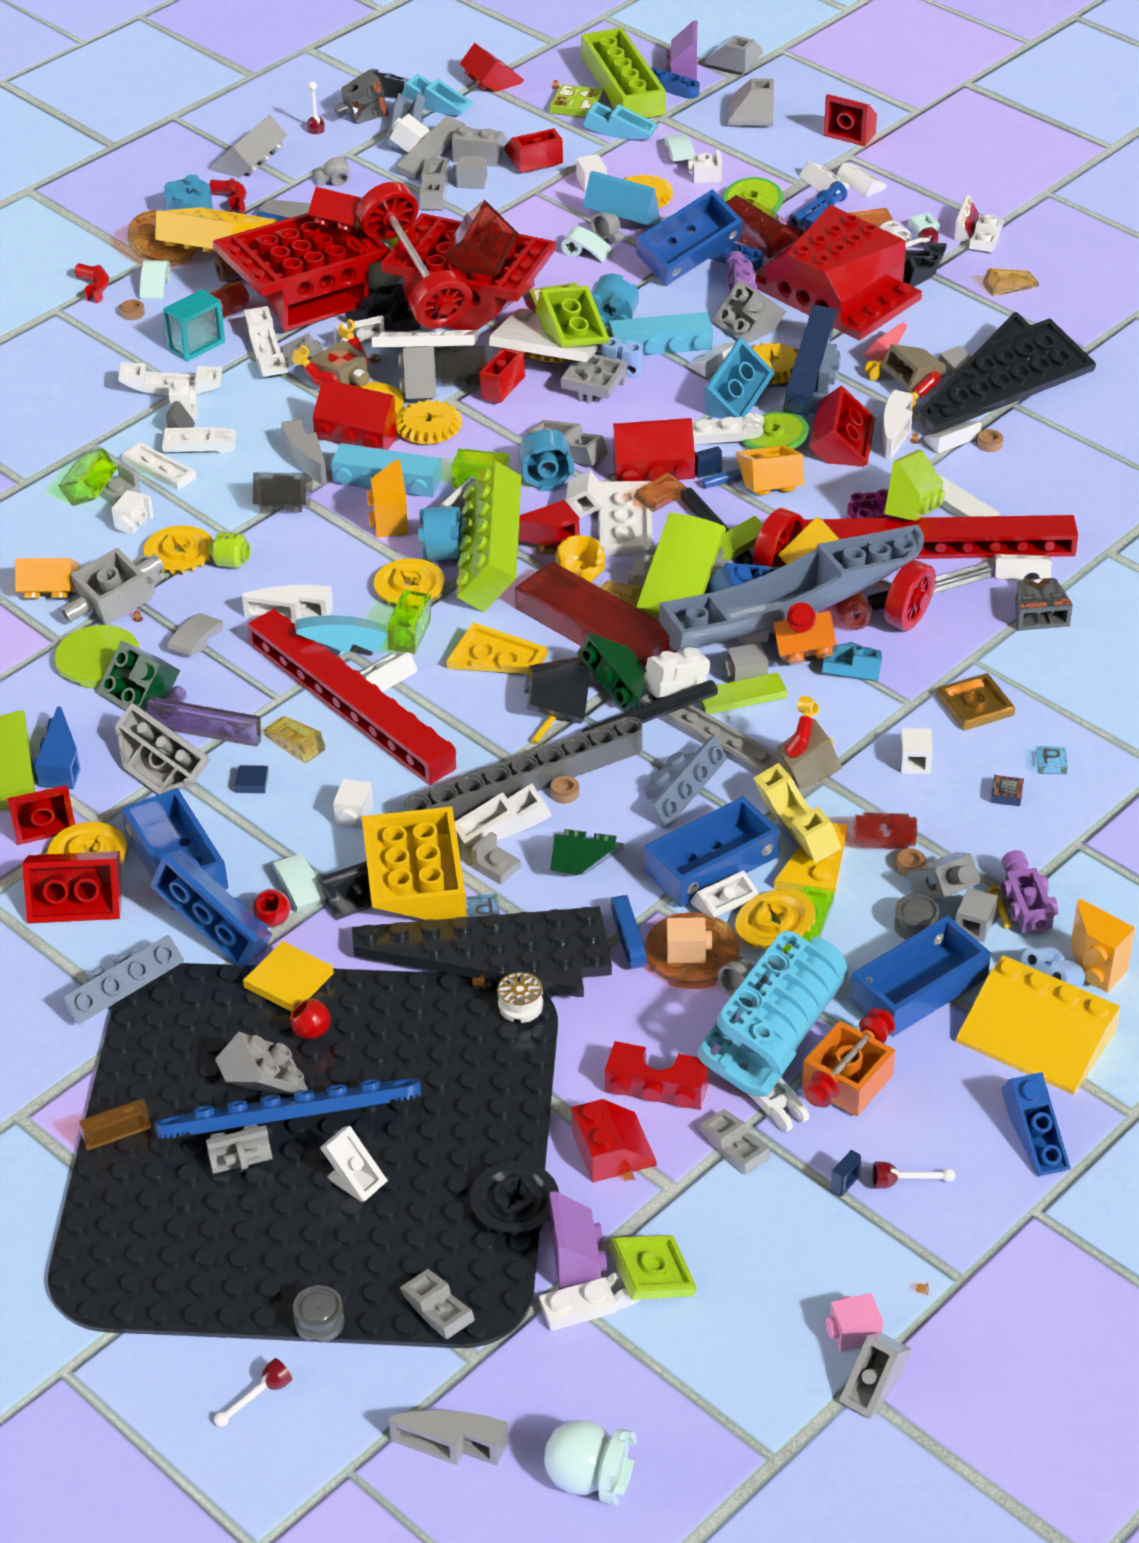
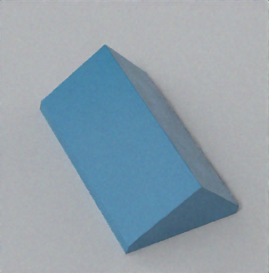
(622, 198)
(737, 382)

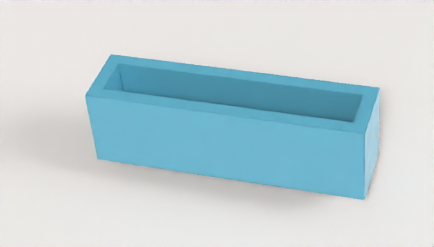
(666, 333)
(358, 464)

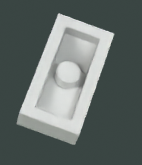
(353, 1165)

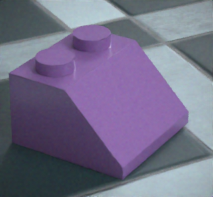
(683, 53)
(575, 1242)

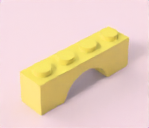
(807, 826)

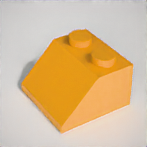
(771, 468)
(388, 502)
(45, 576)
(1101, 945)

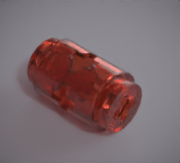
(232, 297)
(849, 607)
(901, 825)

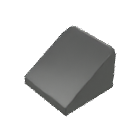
(178, 417)

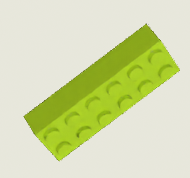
(623, 72)
(489, 536)

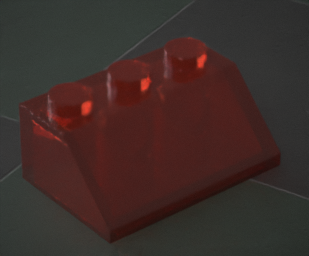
(763, 227)
(481, 241)

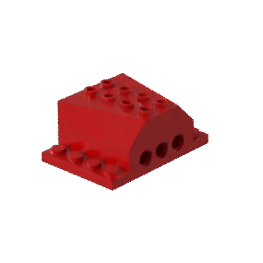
(303, 267)
(845, 268)
(491, 294)

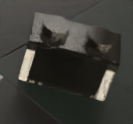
(459, 364)
(281, 491)

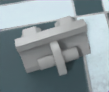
(239, 1149)

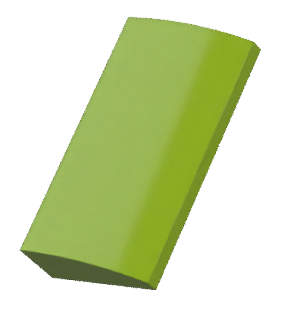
(681, 561)
(15, 758)

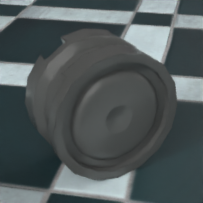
(914, 914)
(318, 1313)

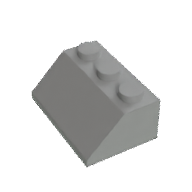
(251, 149)

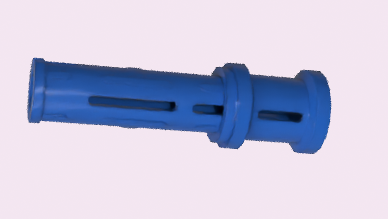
(832, 198)

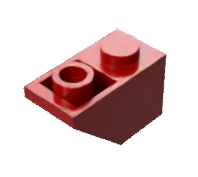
(549, 524)

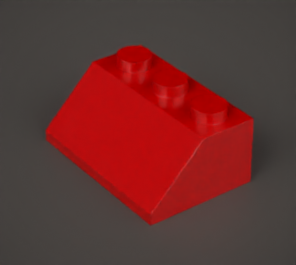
(354, 415)
(842, 430)
(653, 449)
(72, 886)

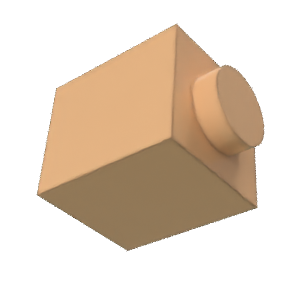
(687, 940)

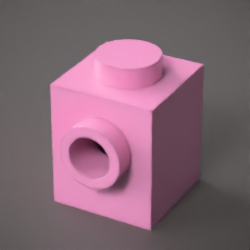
(853, 1320)

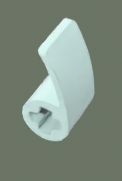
(581, 238)
(153, 279)

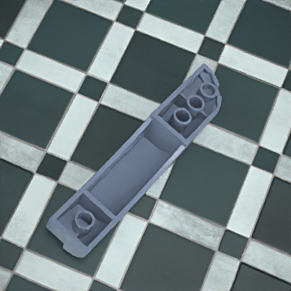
(818, 578)

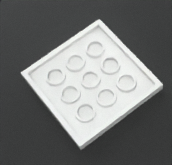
(524, 333)
(425, 338)

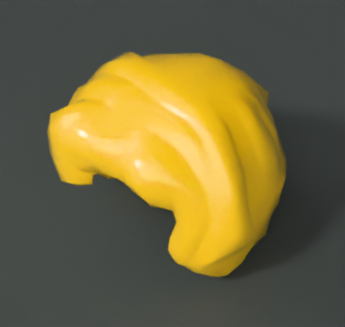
(581, 556)

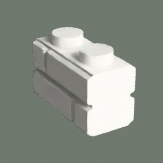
(675, 671)

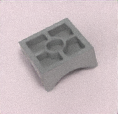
(595, 377)

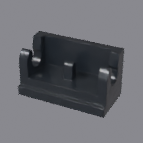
(347, 890)

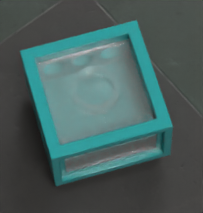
(194, 325)

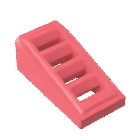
(881, 345)

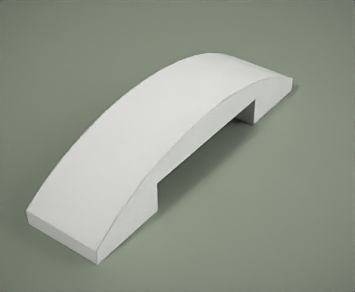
(264, 342)
(157, 383)

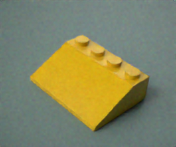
(202, 225)
(415, 863)
(1039, 1024)

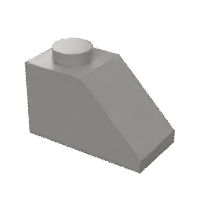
(875, 1373)

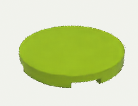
(88, 652)

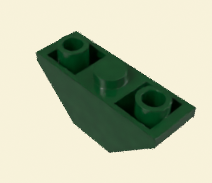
(614, 668)

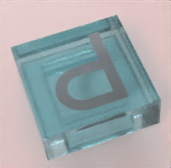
(1051, 760)
(482, 905)

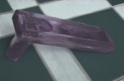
(204, 720)

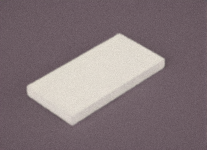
(623, 520)

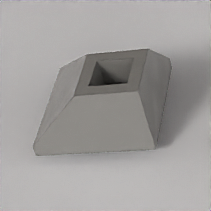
(735, 54)
(752, 104)
(748, 313)
(260, 1065)

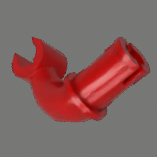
(234, 189)
(97, 275)

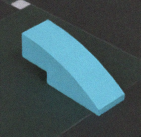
(438, 95)
(619, 122)
(343, 632)

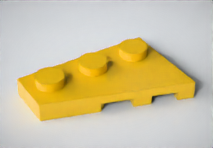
(495, 652)
(803, 871)

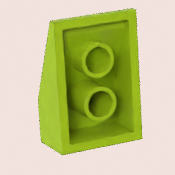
(571, 316)

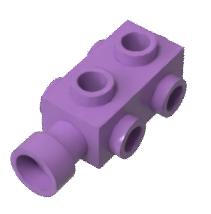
(739, 268)
(1027, 894)

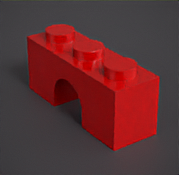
(679, 1085)

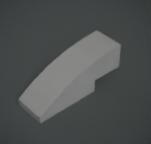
(434, 183)
(585, 447)
(304, 450)
(451, 1434)

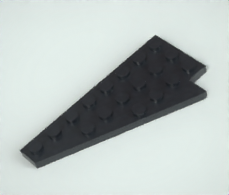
(1005, 369)
(549, 944)

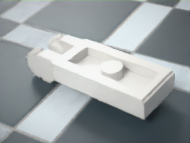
(728, 429)
(199, 439)
(780, 1097)
(585, 1302)

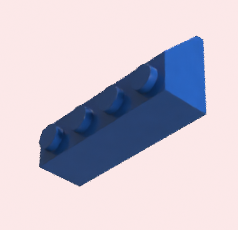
(210, 908)

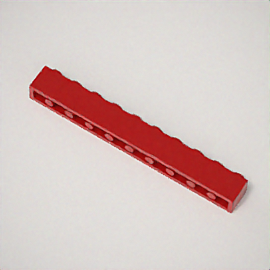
(975, 534)
(353, 697)

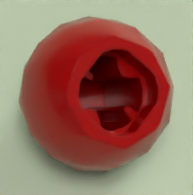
(271, 907)
(310, 1019)

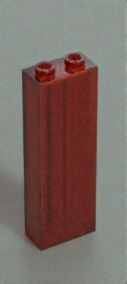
(581, 608)

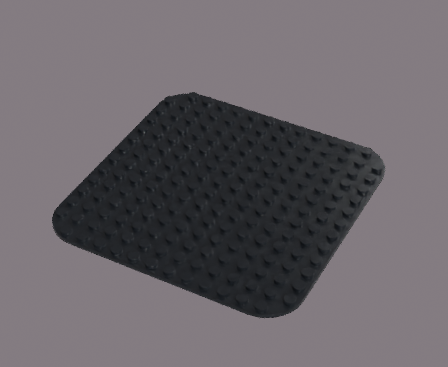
(197, 1253)

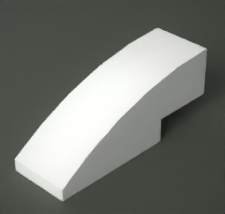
(896, 422)
(290, 601)
(503, 816)

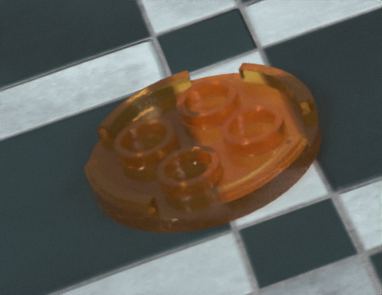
(143, 243)
(692, 975)

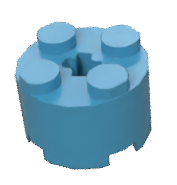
(187, 193)
(615, 298)
(546, 459)
(440, 533)

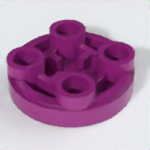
(868, 505)

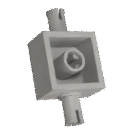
(111, 586)

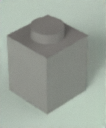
(471, 172)
(745, 662)
(977, 913)

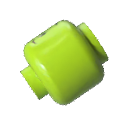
(229, 549)

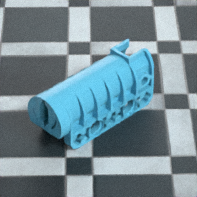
(774, 1013)

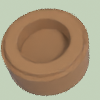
(132, 309)
(989, 440)
(564, 789)
(908, 859)

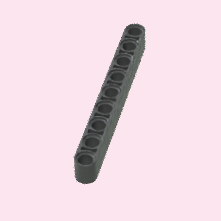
(538, 767)

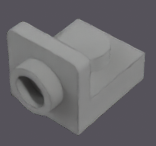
(314, 347)
(127, 480)
(493, 860)

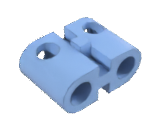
(630, 352)
(1052, 962)

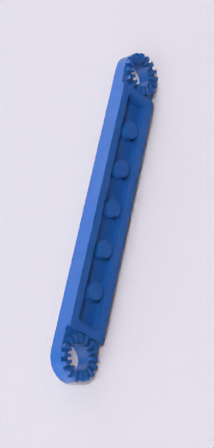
(274, 1109)

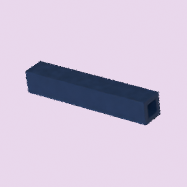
(808, 360)

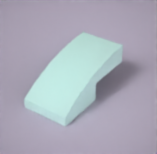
(679, 147)
(299, 882)

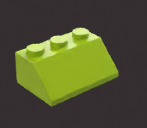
(914, 487)

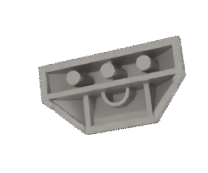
(156, 752)

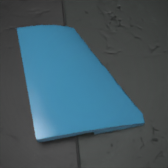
(854, 661)

